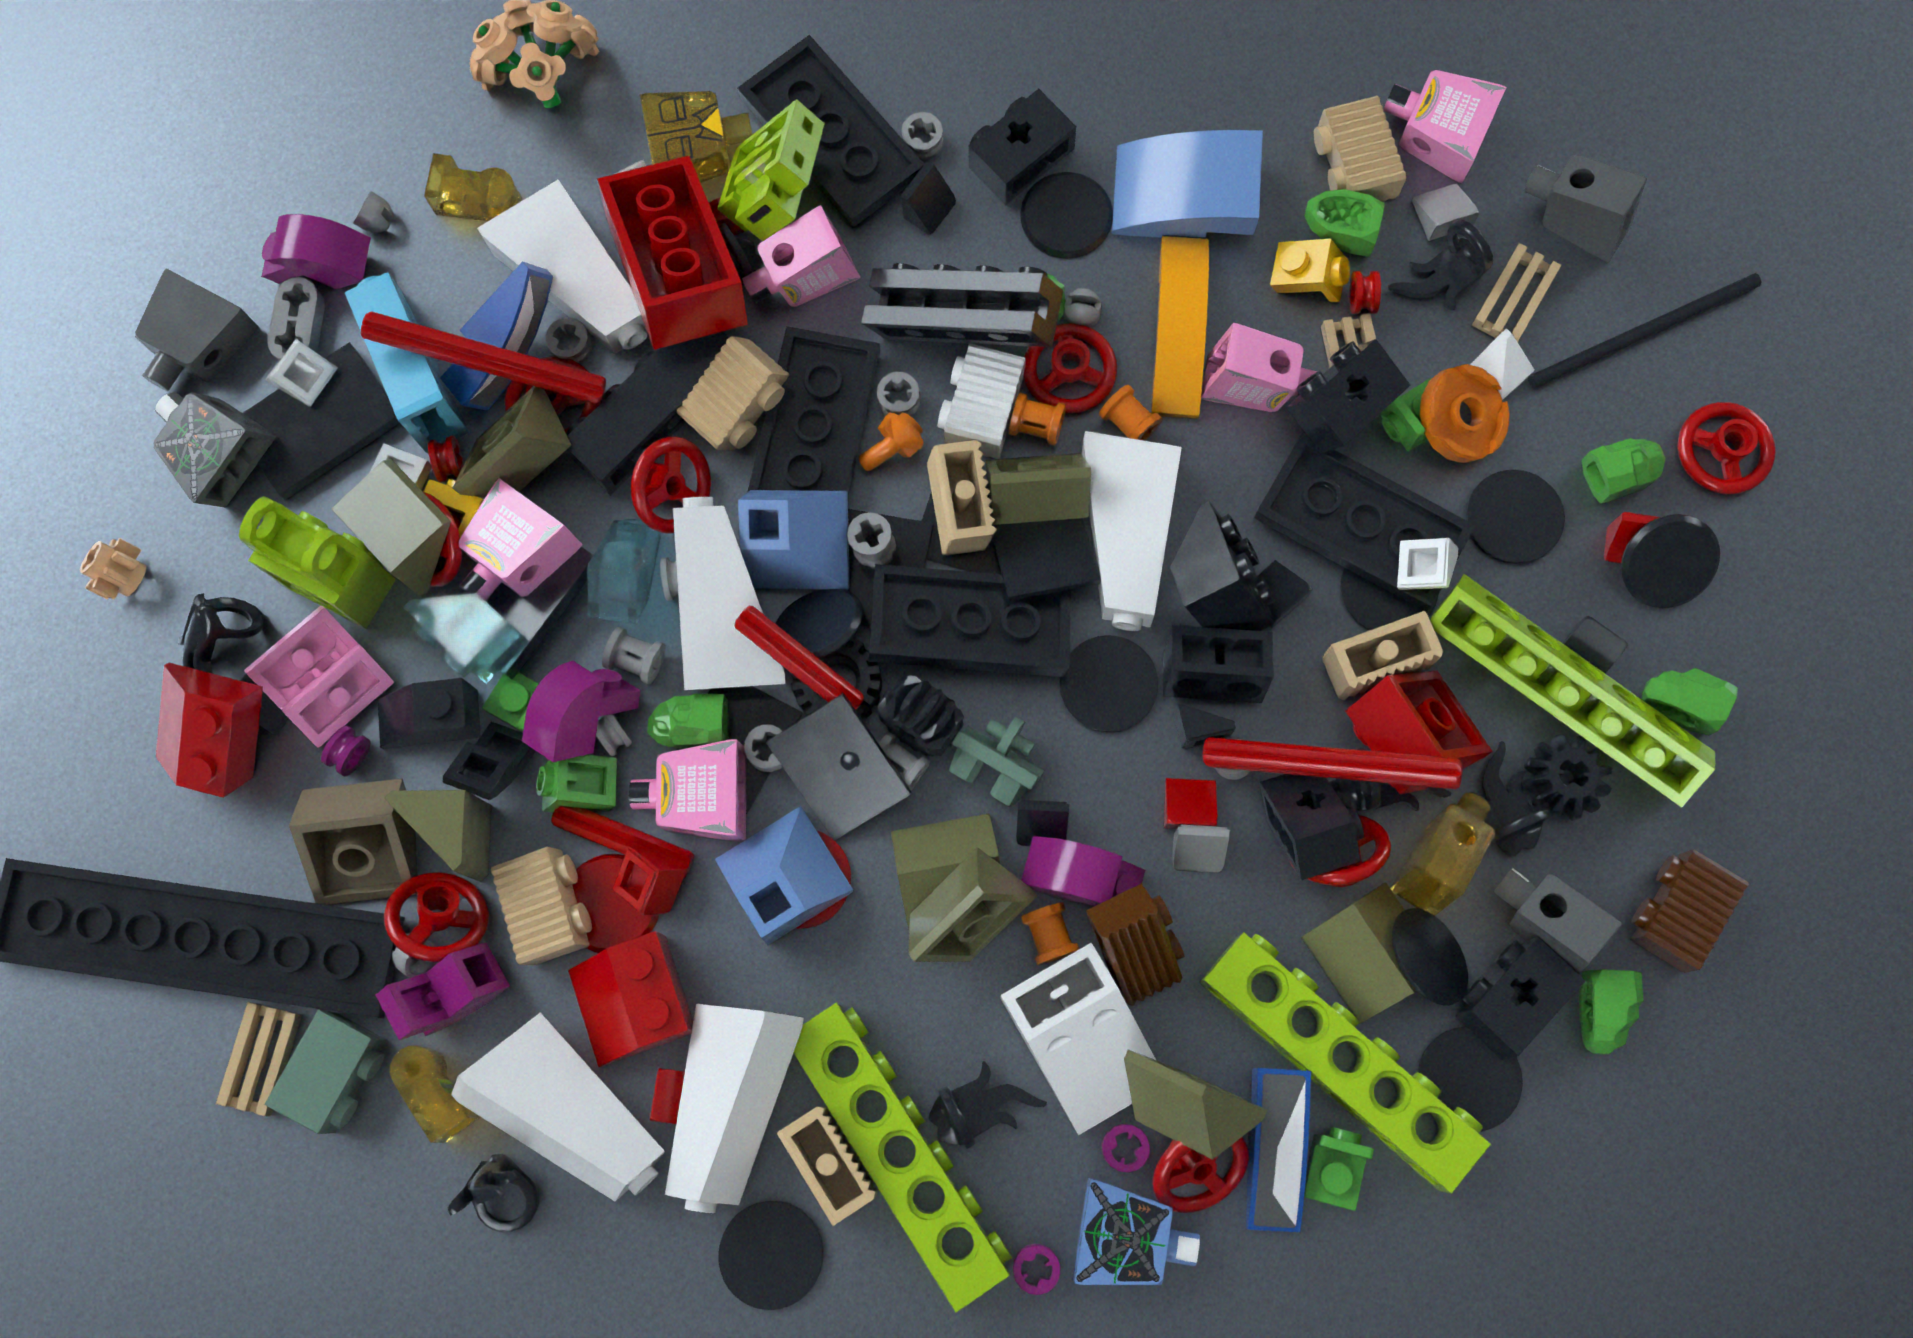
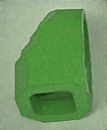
(1347, 219)
(1622, 468)
(1691, 699)
(690, 721)
(1608, 1008)

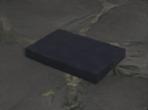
(319, 437)
(541, 609)

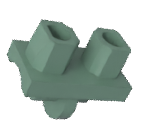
(978, 749)

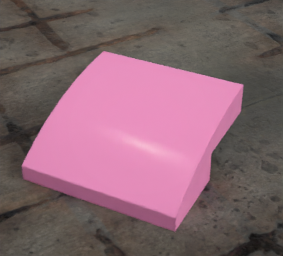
(319, 676)

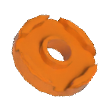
(1442, 416)

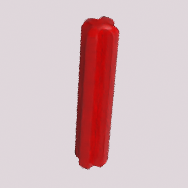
(795, 657)
(617, 835)

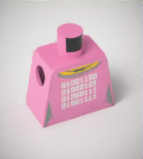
(1446, 120)
(802, 261)
(1253, 370)
(513, 543)
(698, 791)

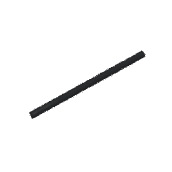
(1644, 330)

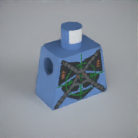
(1128, 1238)

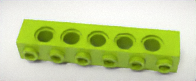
(1574, 691)
(1457, 1142)
(958, 1277)

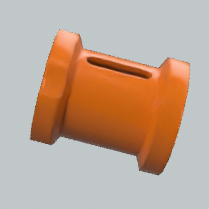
(1130, 414)
(1037, 419)
(1049, 933)

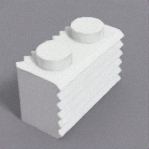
(983, 398)

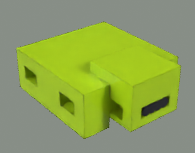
(772, 172)

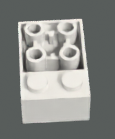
(1079, 1035)

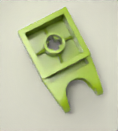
(315, 561)

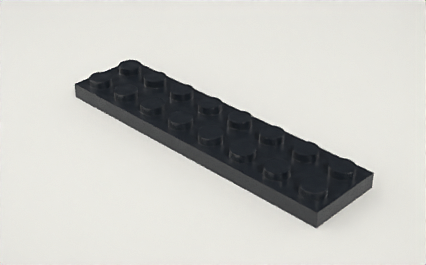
(194, 938)

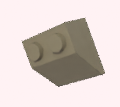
(353, 842)

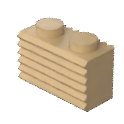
(1360, 149)
(734, 394)
(960, 497)
(1384, 651)
(541, 906)
(827, 1164)

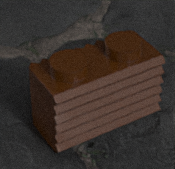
(1687, 910)
(1136, 944)

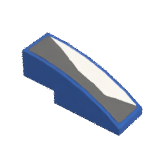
(506, 321)
(1278, 1150)

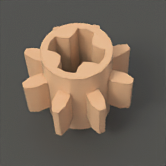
(113, 568)

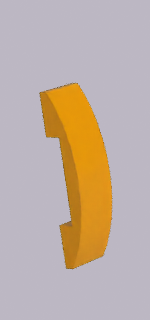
(1181, 327)

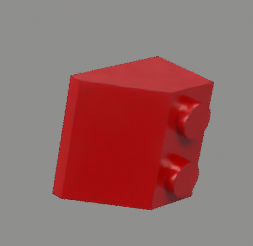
(1417, 717)
(207, 729)
(631, 998)

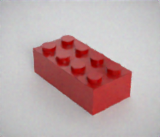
(673, 252)

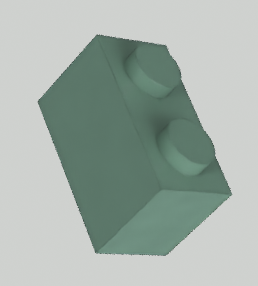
(327, 1073)

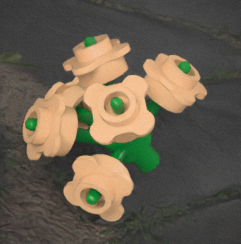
(534, 70)

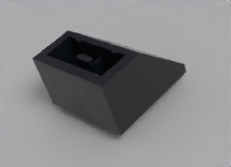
(1219, 577)

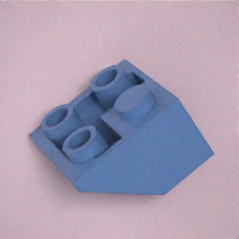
(795, 538)
(783, 875)

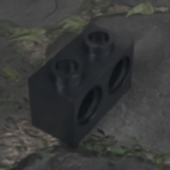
(1217, 664)

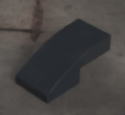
(490, 762)

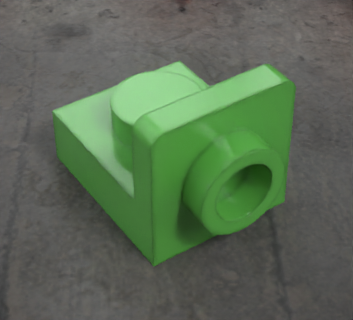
(1403, 420)
(510, 700)
(578, 783)
(1336, 1168)

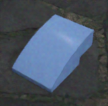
(1188, 184)

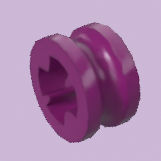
(345, 750)
(1141, 1153)
(1043, 1284)

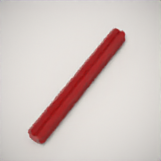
(483, 357)
(1333, 763)

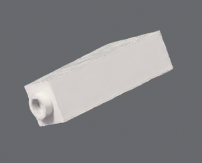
(585, 281)
(1129, 522)
(711, 597)
(727, 1101)
(561, 1109)

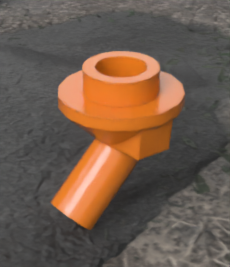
(900, 435)

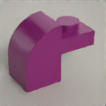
(316, 250)
(567, 707)
(1078, 871)
(444, 993)

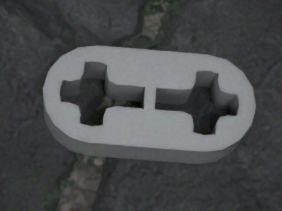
(288, 322)

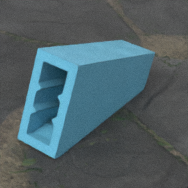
(409, 378)

